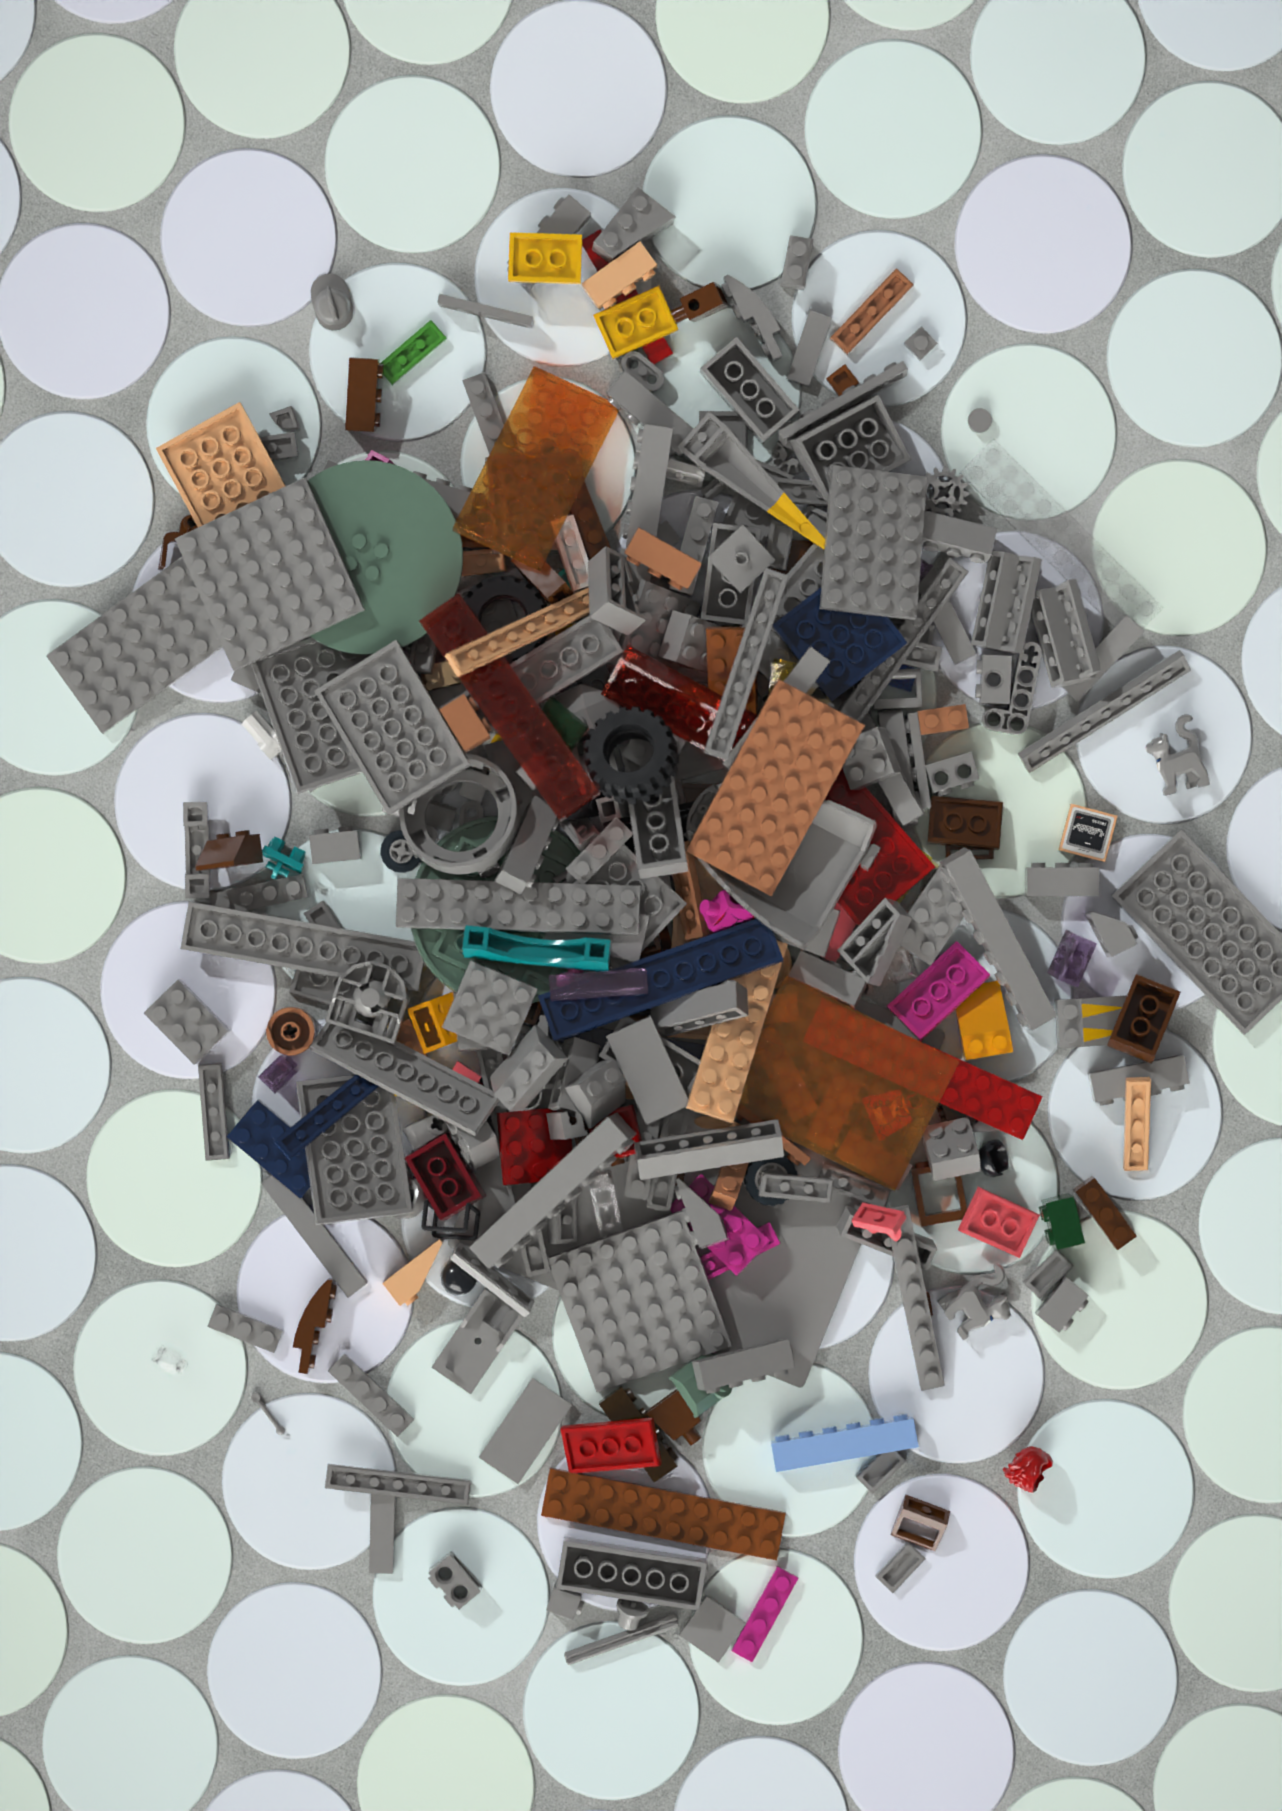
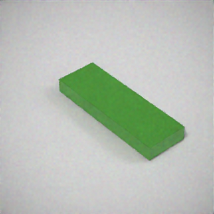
(412, 352)

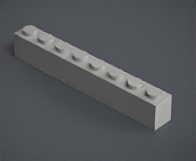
(997, 938)

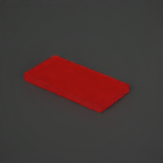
(611, 1445)

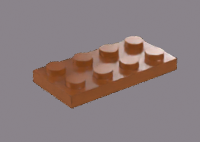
(721, 653)

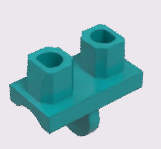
(293, 862)

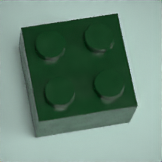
(1062, 1221)

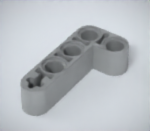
(1018, 687)

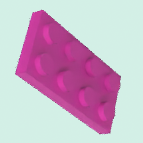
(938, 991)
(744, 1237)

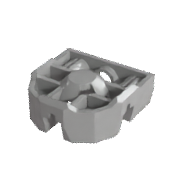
(363, 1001)

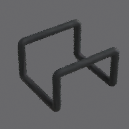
(434, 1227)

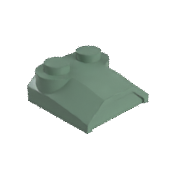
(696, 1399)

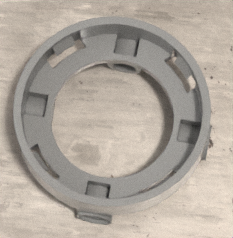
(484, 857)

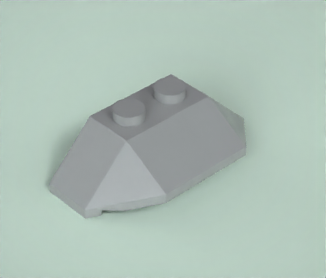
(586, 704)

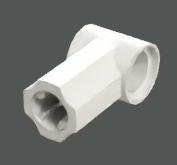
(263, 734)

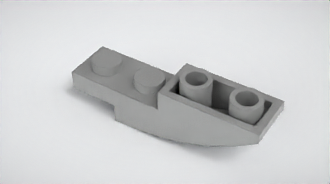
(750, 307)

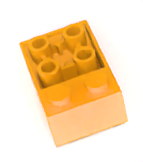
(428, 1023)

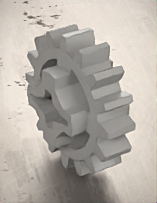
(951, 500)

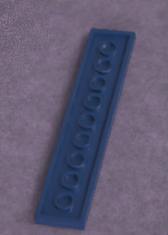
(670, 977)

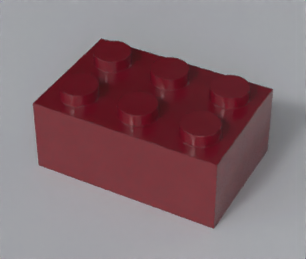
(445, 1177)

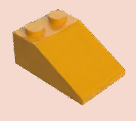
(984, 1023)

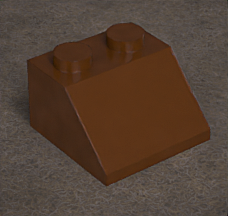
(231, 851)

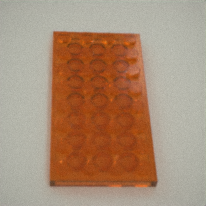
(536, 468)

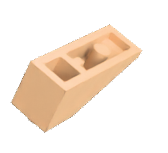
(409, 1279)

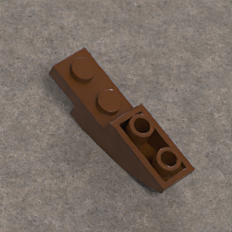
(315, 1315)

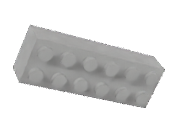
(631, 1573)

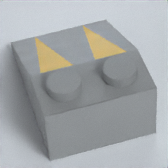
(1086, 1020)

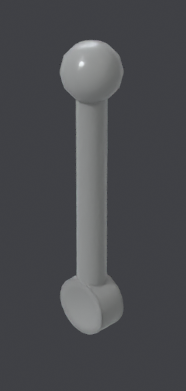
(256, 1397)

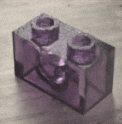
(1071, 958)

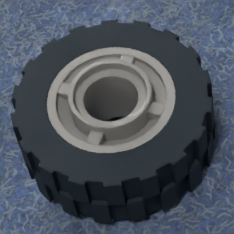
(753, 1174)

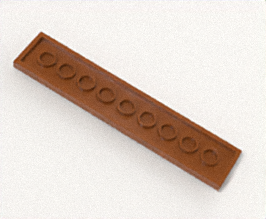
(663, 1514)

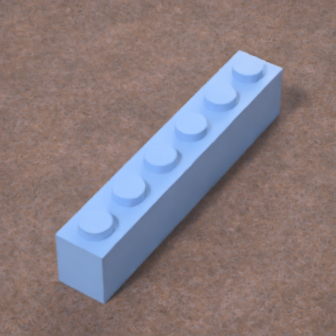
(844, 1444)

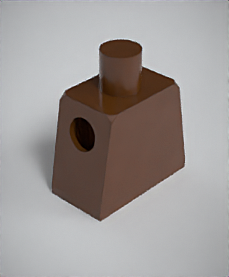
(710, 299)
(675, 1418)

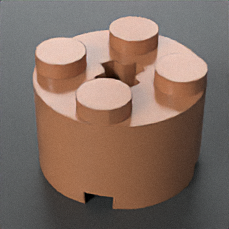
(286, 1043)

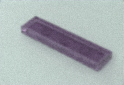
(598, 984)

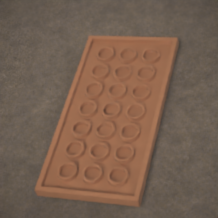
(775, 787)

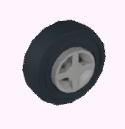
(397, 853)

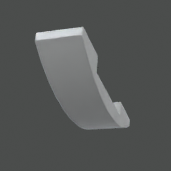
(196, 835)

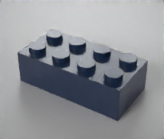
(256, 1137)

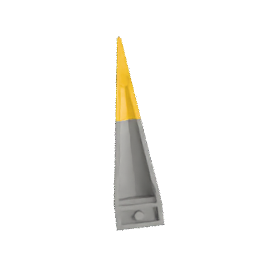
(724, 457)

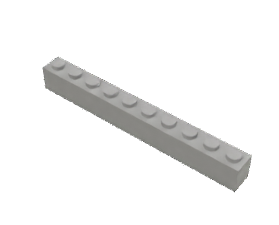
(647, 496)

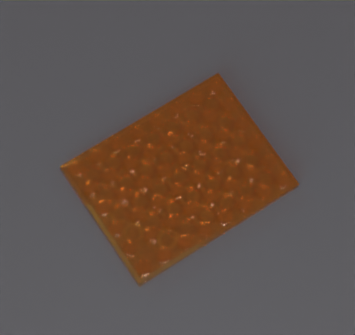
(843, 1083)

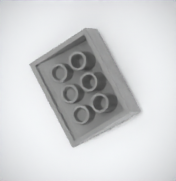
(855, 439)

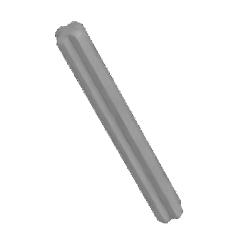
(621, 1639)

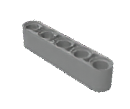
(895, 727)

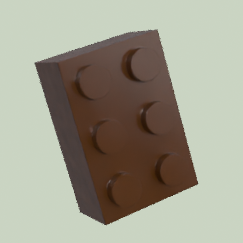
(1143, 1018)

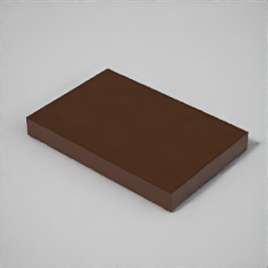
(965, 823)

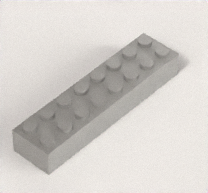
(550, 1193)

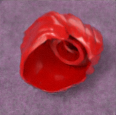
(1028, 1468)

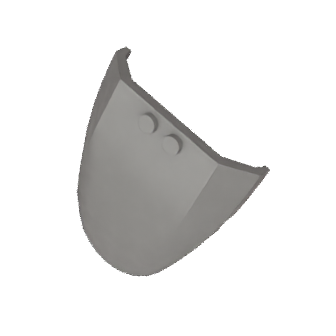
(812, 879)

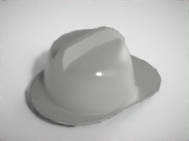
(331, 302)

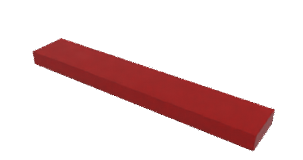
(656, 350)

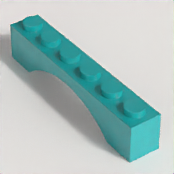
(495, 945)

